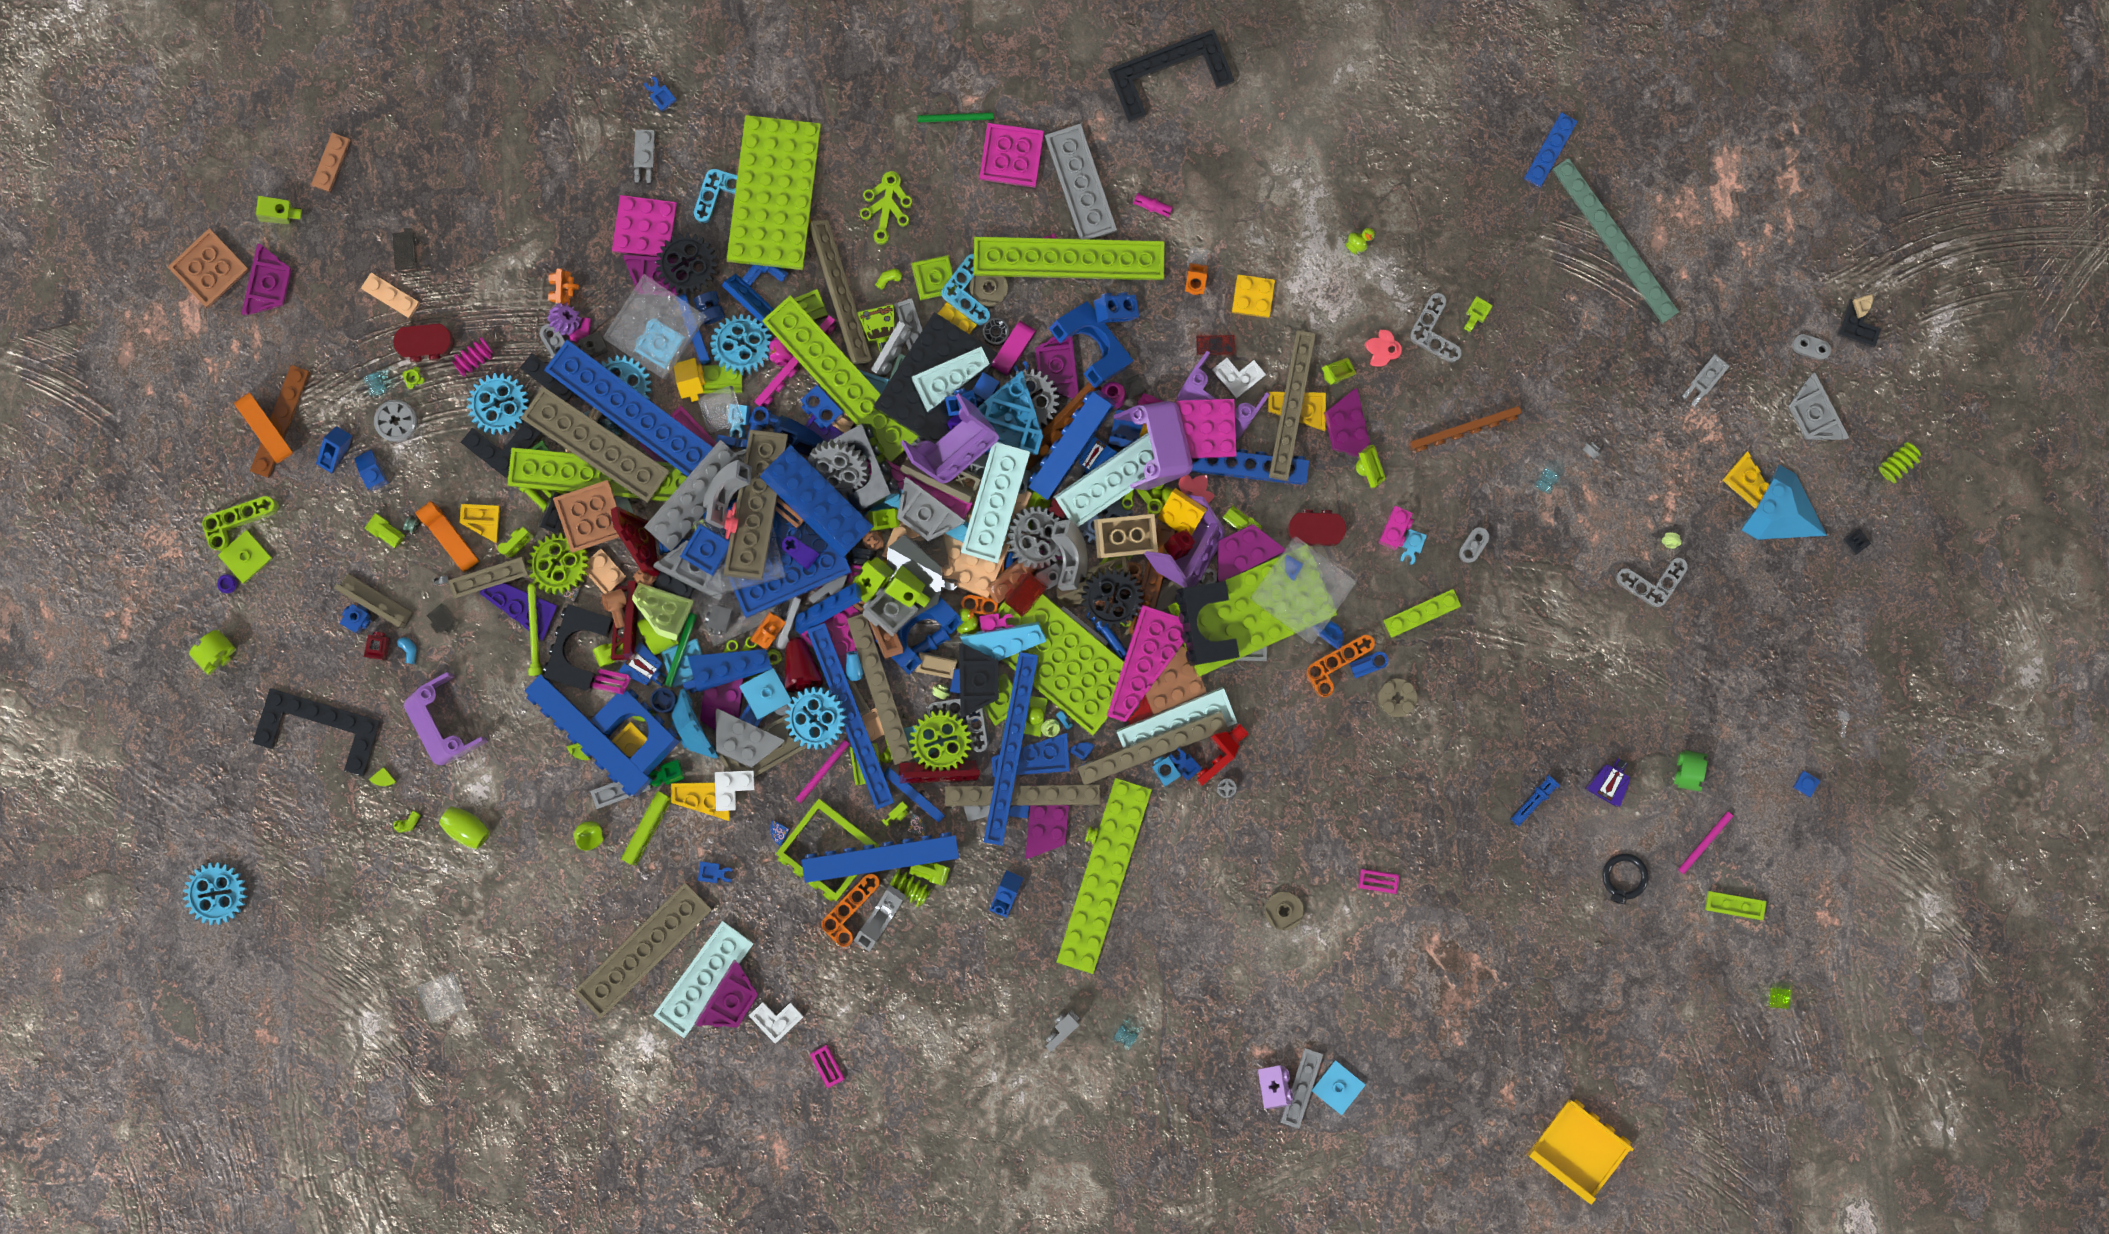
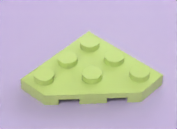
(662, 610)

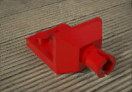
(1228, 746)

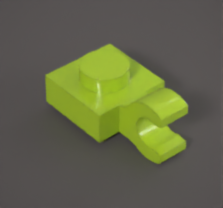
(1478, 311)

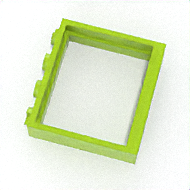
(798, 869)

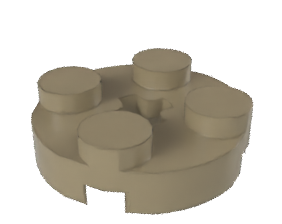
(990, 298)
(1404, 689)
(1286, 900)

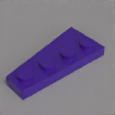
(515, 604)

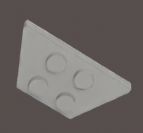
(1815, 413)
(925, 513)
(683, 570)
(742, 740)

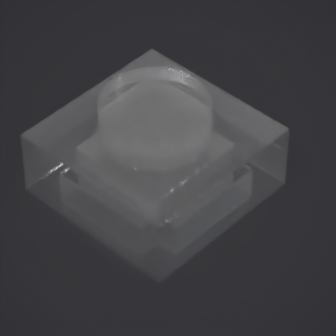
(1197, 256)

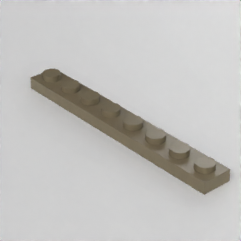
(840, 292)
(1292, 405)
(880, 689)
(1152, 747)
(1025, 795)

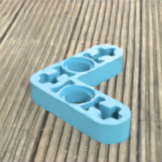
(720, 184)
(960, 294)

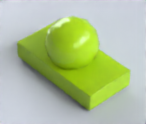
(1338, 371)
(1370, 466)
(1035, 716)

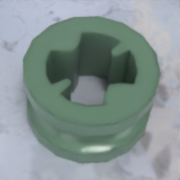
(411, 524)

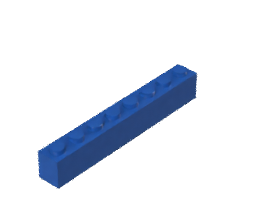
(588, 735)
(880, 858)

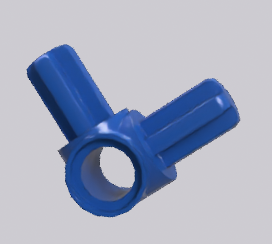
(756, 270)
(770, 419)

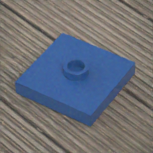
(706, 550)

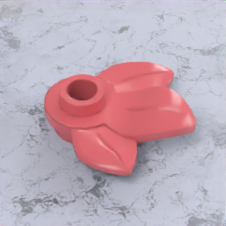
(1380, 348)
(1196, 487)
(731, 521)

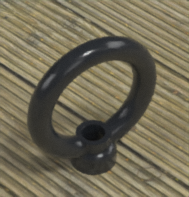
(1620, 896)

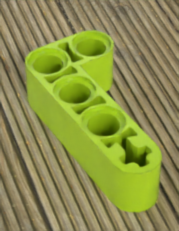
(241, 518)

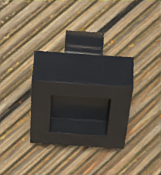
(1856, 541)

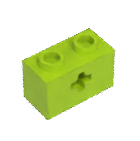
(873, 578)

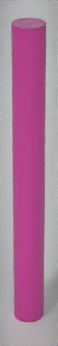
(822, 771)
(1705, 843)

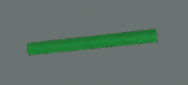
(955, 117)
(680, 650)

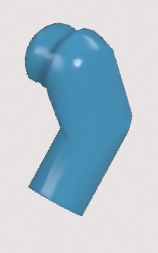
(410, 649)

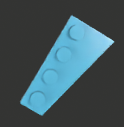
(1005, 642)

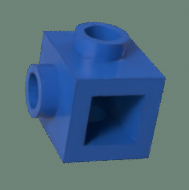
(953, 404)
(349, 618)

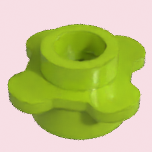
(407, 375)

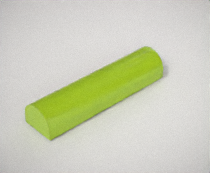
(646, 828)

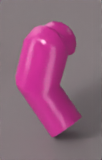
(581, 332)

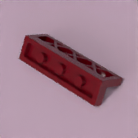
(630, 627)
(916, 773)

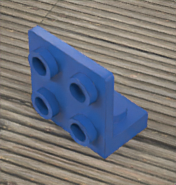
(1123, 433)

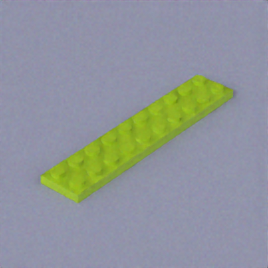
(1068, 258)
(835, 374)
(569, 473)
(1104, 876)

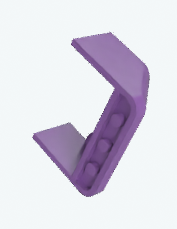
(1194, 390)
(1167, 440)
(957, 448)
(1190, 568)
(439, 749)

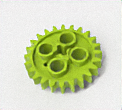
(544, 554)
(945, 758)

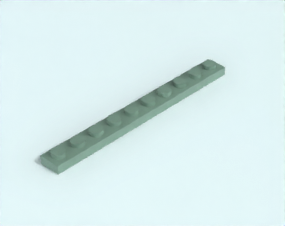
(1615, 240)

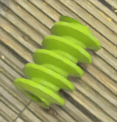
(1899, 462)
(910, 889)

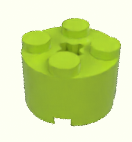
(655, 642)
(212, 651)

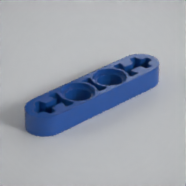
(698, 341)
(914, 795)

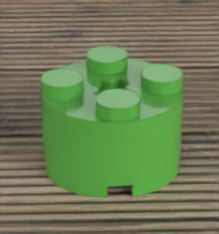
(1691, 770)

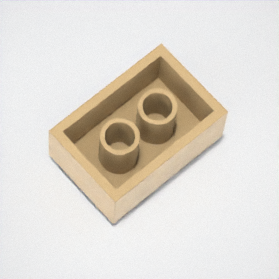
(1125, 535)

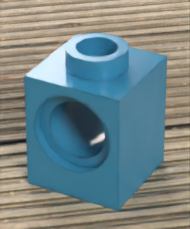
(1174, 774)

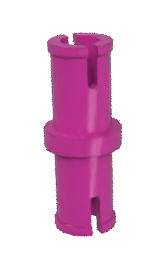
(1152, 205)

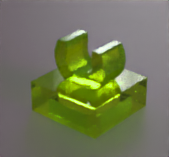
(1779, 998)

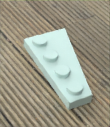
(943, 379)

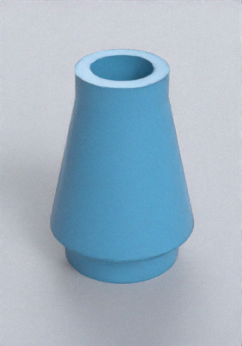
(854, 668)

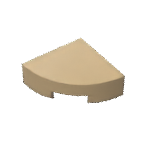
(1863, 305)

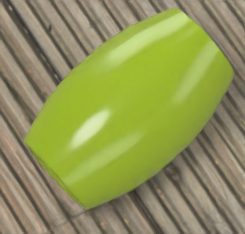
(464, 827)

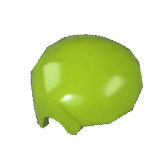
(588, 835)

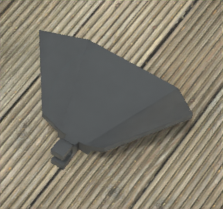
(921, 565)

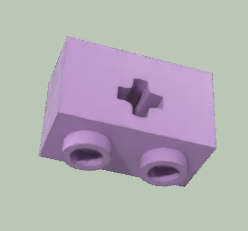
(1268, 1079)

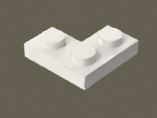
(1236, 381)
(726, 786)
(776, 1026)

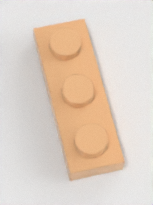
(390, 295)

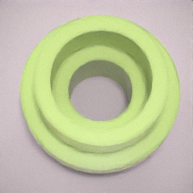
(1671, 540)
(941, 691)
(1050, 728)

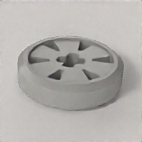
(398, 409)

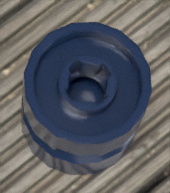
(715, 312)
(663, 700)

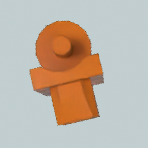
(564, 287)
(768, 630)

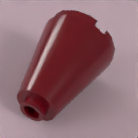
(800, 667)

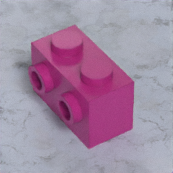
(1395, 527)

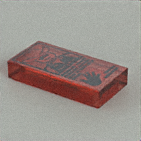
(1215, 344)

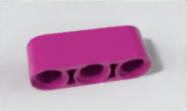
(1013, 348)

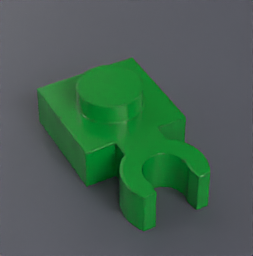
(669, 773)

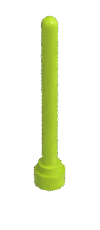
(535, 668)

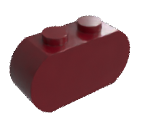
(423, 342)
(1317, 528)

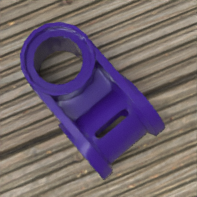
(802, 553)

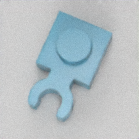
(745, 411)
(1413, 543)

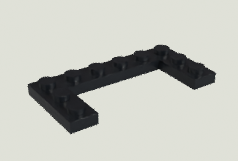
(1202, 44)
(527, 434)
(281, 702)

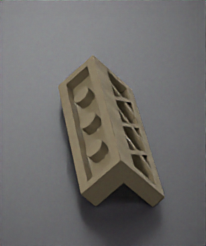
(954, 488)
(488, 577)
(1073, 597)
(374, 601)

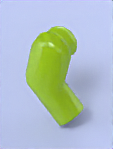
(887, 276)

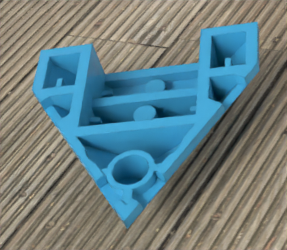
(1014, 416)
(1783, 510)
(689, 727)

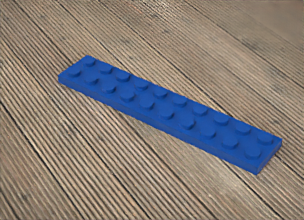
(628, 408)

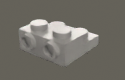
(888, 612)
(1065, 1025)

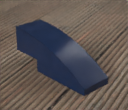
(799, 436)

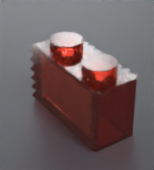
(1025, 594)

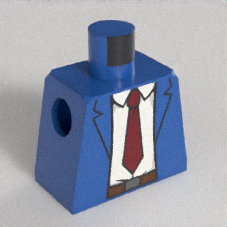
(1095, 455)
(645, 667)

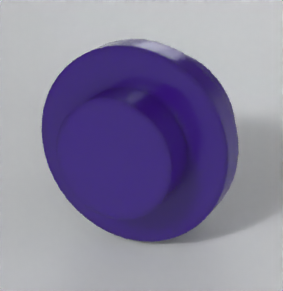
(227, 583)

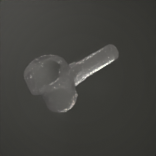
(1844, 717)

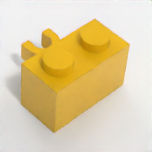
(689, 378)

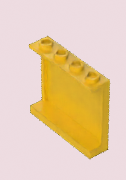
(1580, 1150)

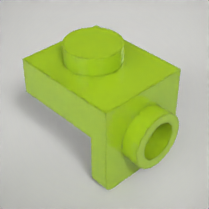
(883, 519)

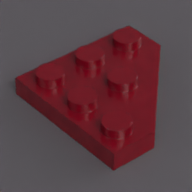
(636, 538)

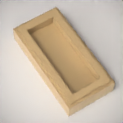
(936, 665)

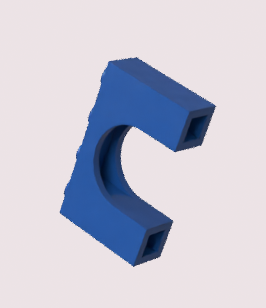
(1084, 321)
(940, 613)
(660, 739)

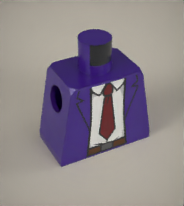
(1610, 783)

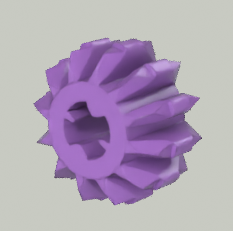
(564, 319)

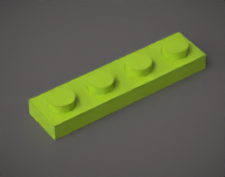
(1422, 613)

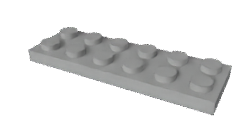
(1080, 183)
(686, 503)

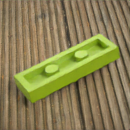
(1735, 905)

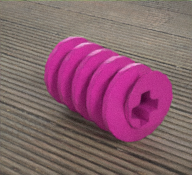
(472, 357)

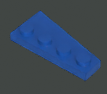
(723, 668)
(1041, 757)

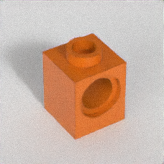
(1199, 272)

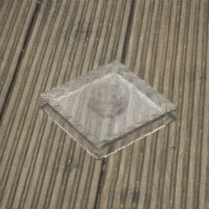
(720, 410)
(442, 997)

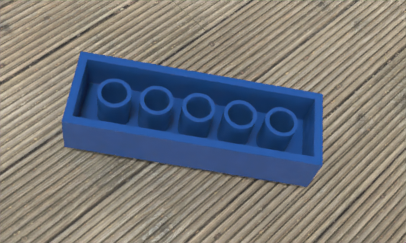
(1072, 444)
(816, 501)

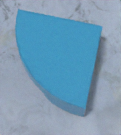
(1064, 720)

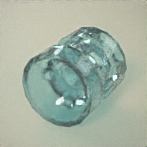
(375, 384)
(612, 427)
(1547, 479)
(1124, 1036)

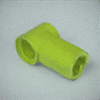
(1238, 519)
(382, 529)
(603, 654)
(932, 872)

